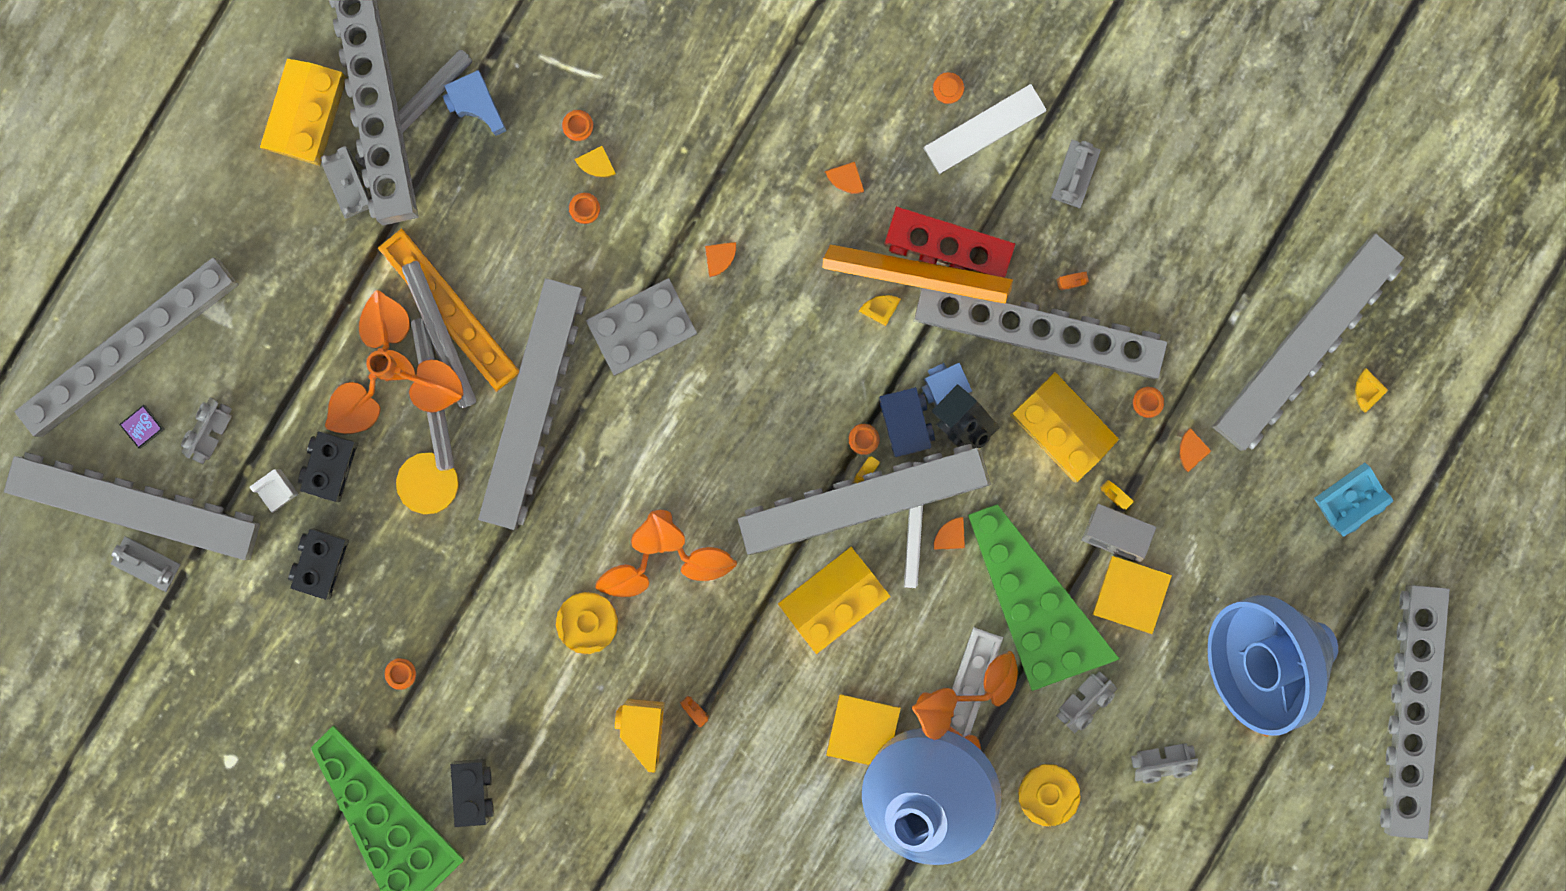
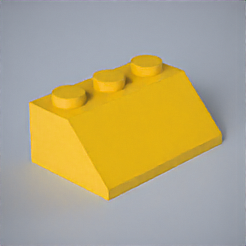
(303, 111)
(1064, 427)
(833, 600)
(641, 729)

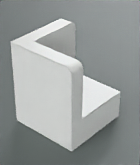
(274, 489)

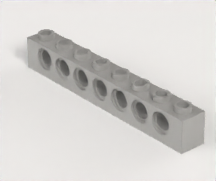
(402, 203)
(1147, 364)
(1416, 820)

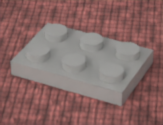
(641, 327)

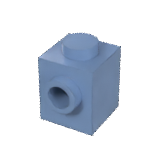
(942, 381)

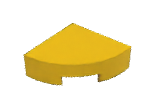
(596, 163)
(880, 308)
(1368, 390)
(868, 467)
(1116, 495)

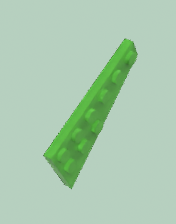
(1043, 619)
(390, 832)

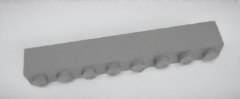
(1308, 342)
(126, 348)
(531, 404)
(864, 501)
(132, 507)

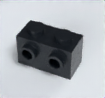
(964, 419)
(327, 466)
(318, 563)
(470, 792)

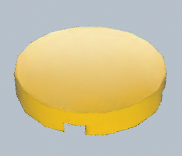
(424, 486)
(586, 622)
(1049, 795)

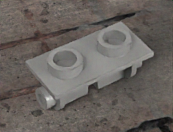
(1076, 173)
(198, 439)
(144, 563)
(1096, 696)
(1176, 763)

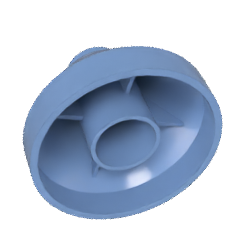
(1270, 663)
(931, 797)

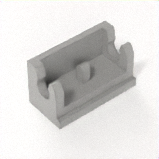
(346, 182)
(1118, 533)

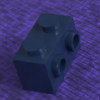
(906, 421)

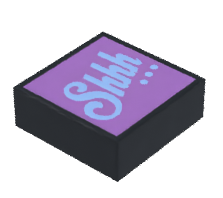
(141, 426)

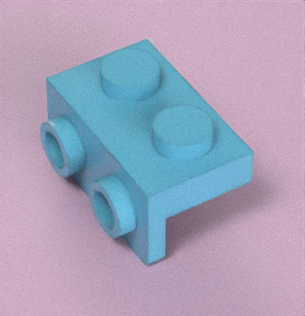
(1353, 500)

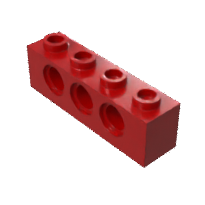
(906, 221)

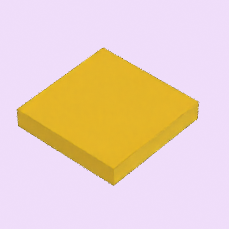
(1131, 594)
(861, 729)

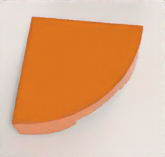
(846, 178)
(719, 257)
(1072, 281)
(402, 363)
(1192, 450)
(950, 535)
(697, 714)

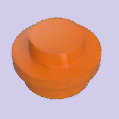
(948, 88)
(577, 125)
(584, 208)
(1148, 402)
(864, 439)
(400, 673)

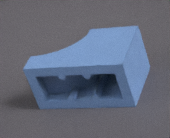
(472, 98)

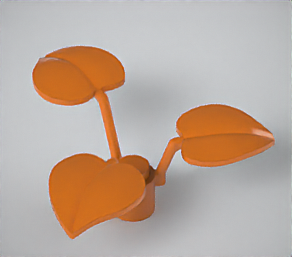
(433, 388)
(661, 535)
(937, 708)

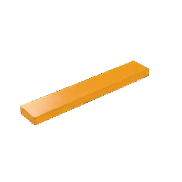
(917, 274)
(457, 317)

